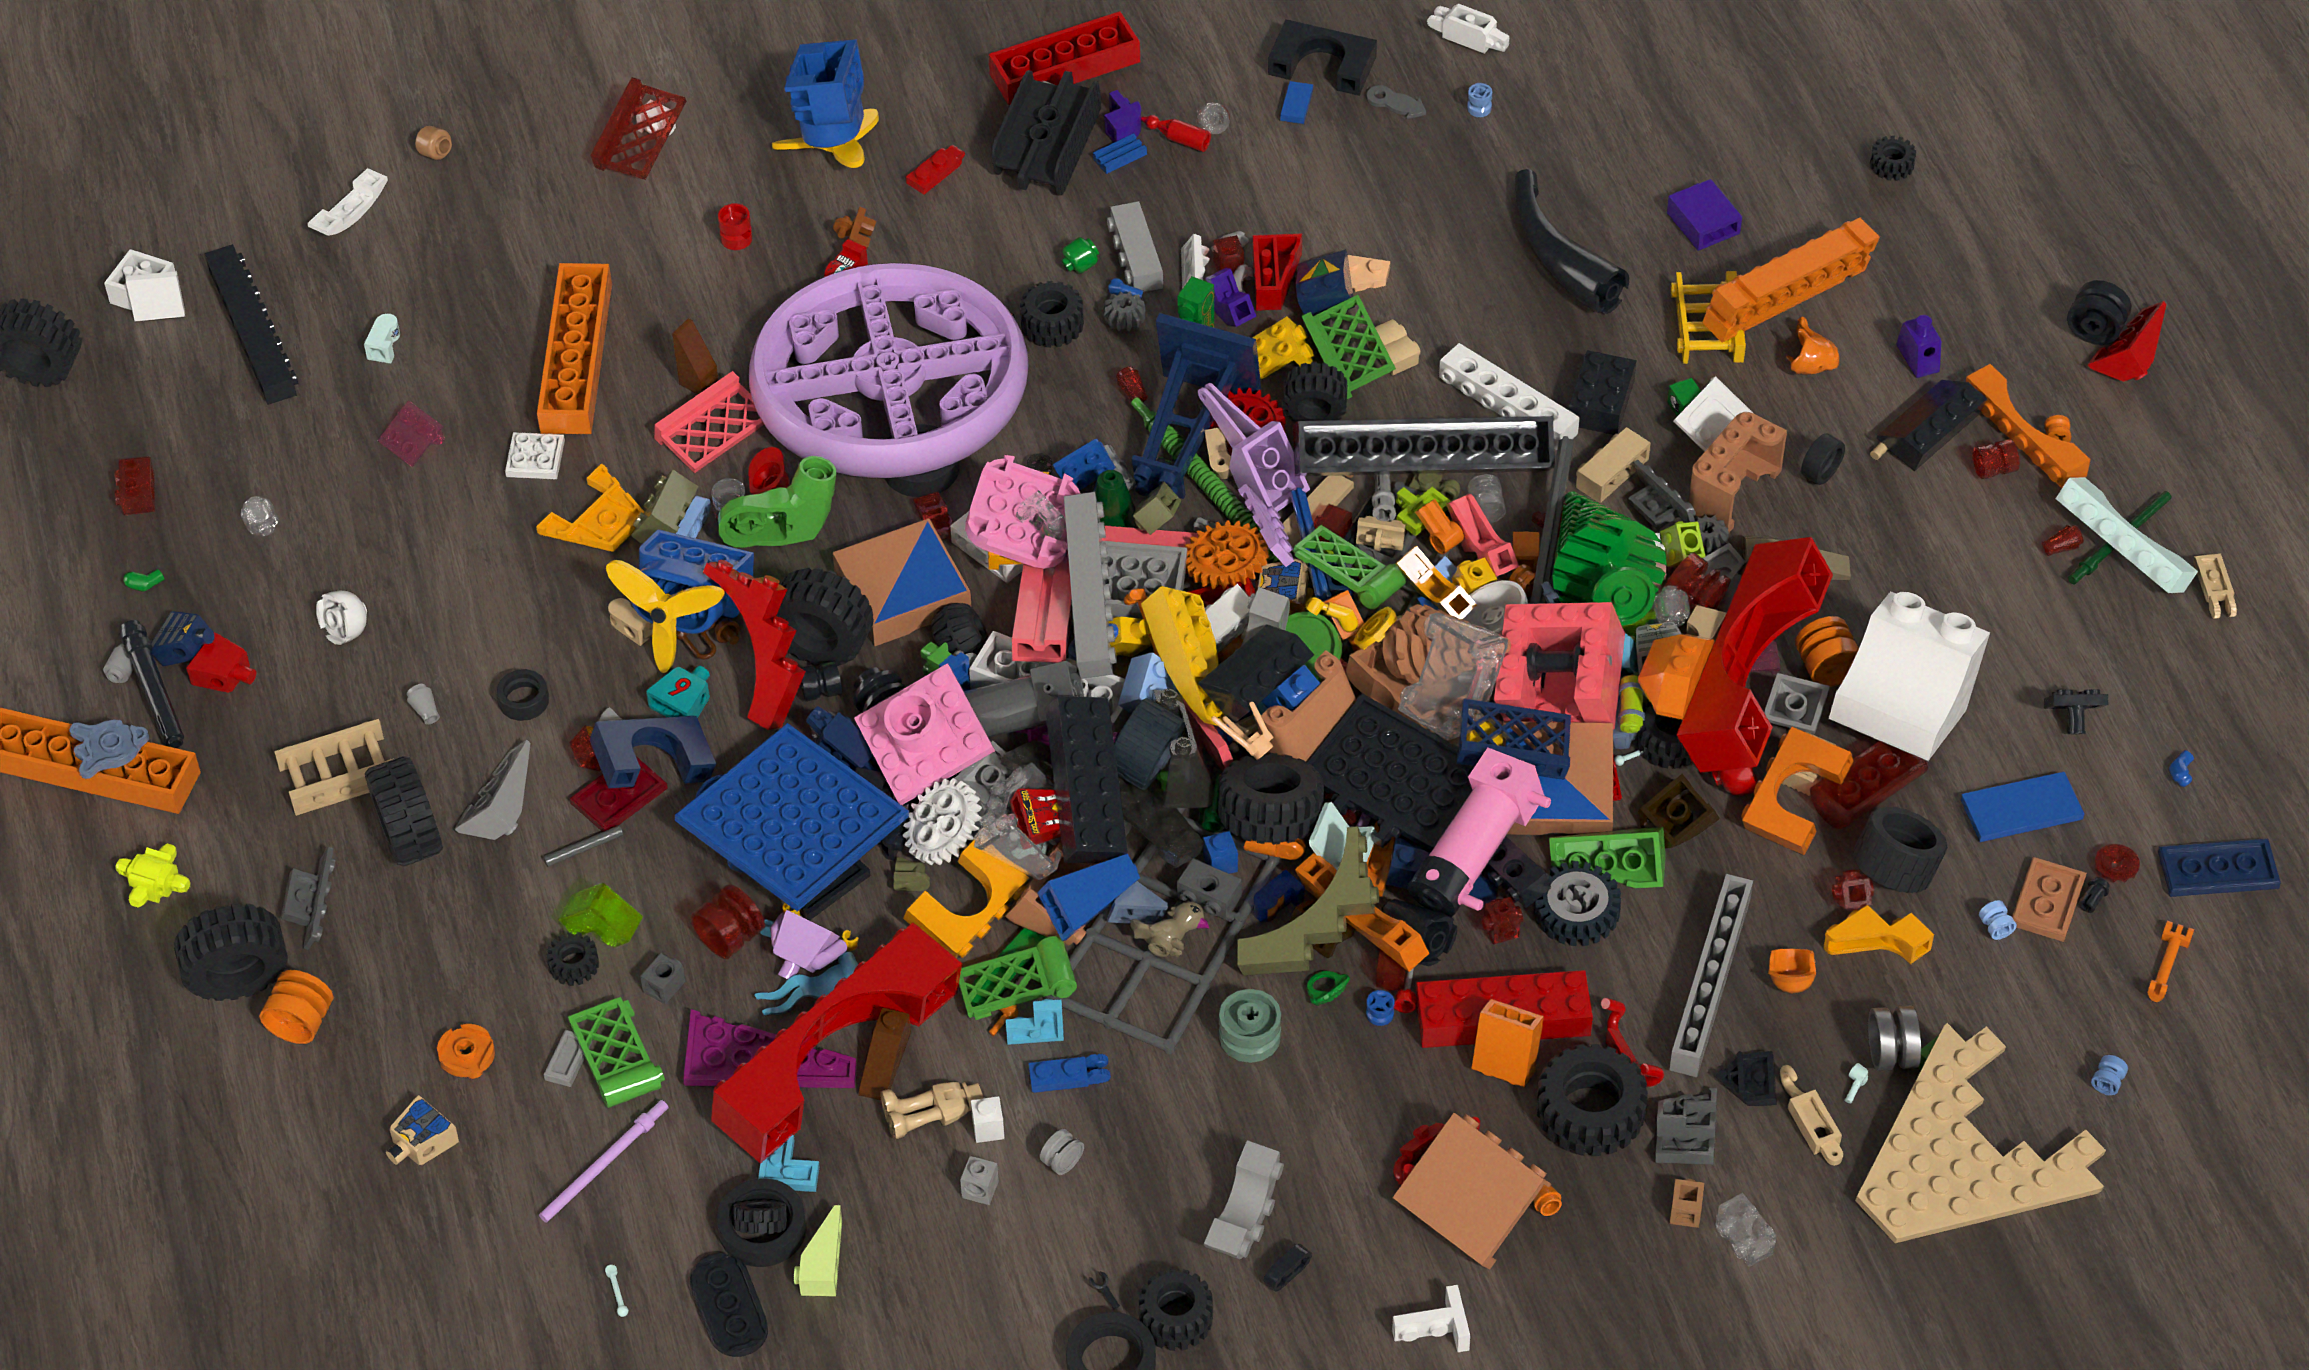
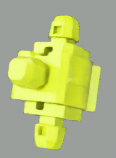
(152, 875)

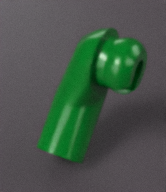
(143, 582)

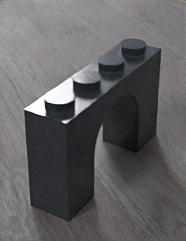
(1302, 39)

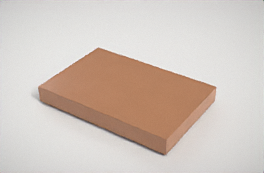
(2048, 899)

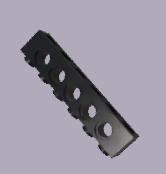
(1530, 879)

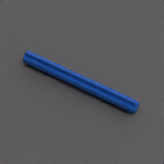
(1305, 527)

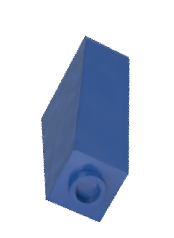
(1085, 893)

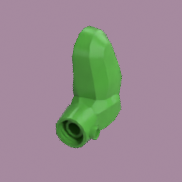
(782, 514)

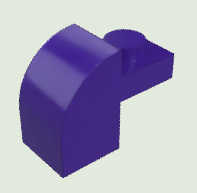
(1123, 117)
(1229, 303)

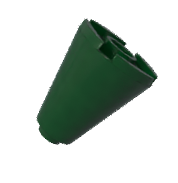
(1116, 500)

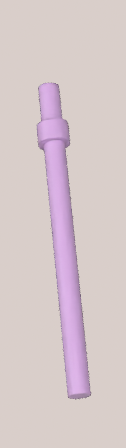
(642, 1125)

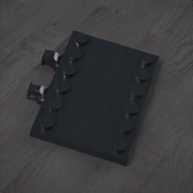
(1393, 773)

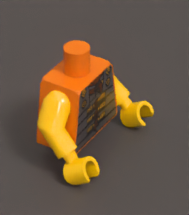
(1342, 614)

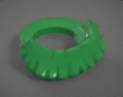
(1323, 997)

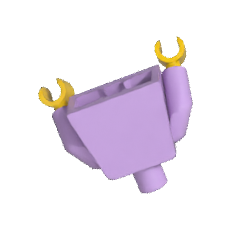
(806, 943)

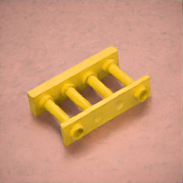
(1684, 345)

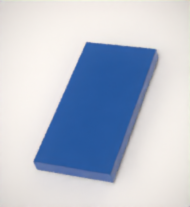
(2022, 806)

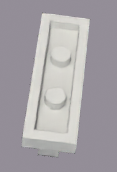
(1193, 259)

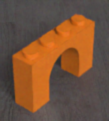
(1796, 754)

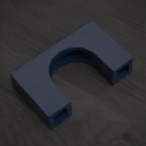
(678, 736)

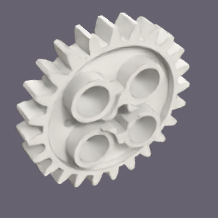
(942, 821)

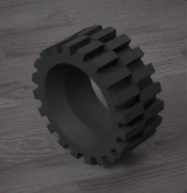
(47, 330)

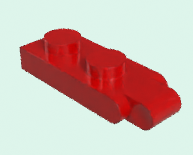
(935, 169)

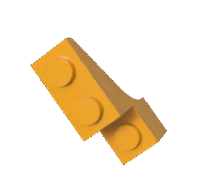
(1868, 931)

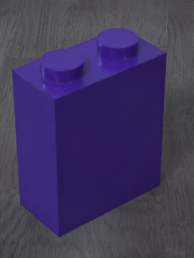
(1704, 214)

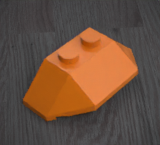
(1674, 672)

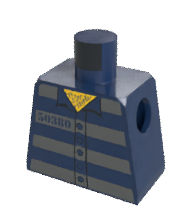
(181, 638)

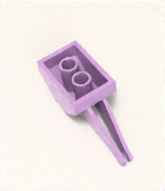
(1259, 455)

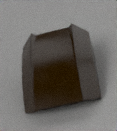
(1678, 811)

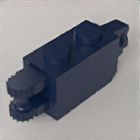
(841, 739)

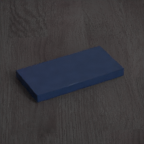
(2219, 867)

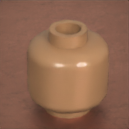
(433, 142)

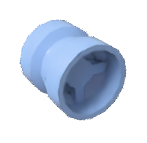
(1996, 918)

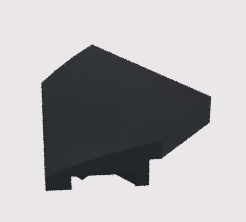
(1751, 1078)

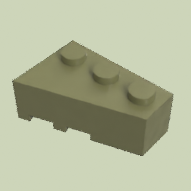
(665, 507)

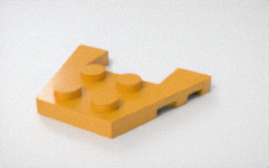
(604, 523)

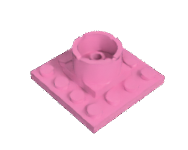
(924, 734)

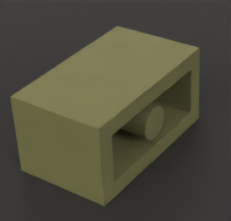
(1156, 508)

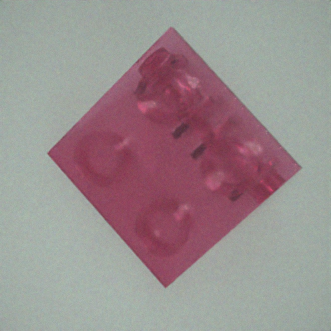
(411, 434)

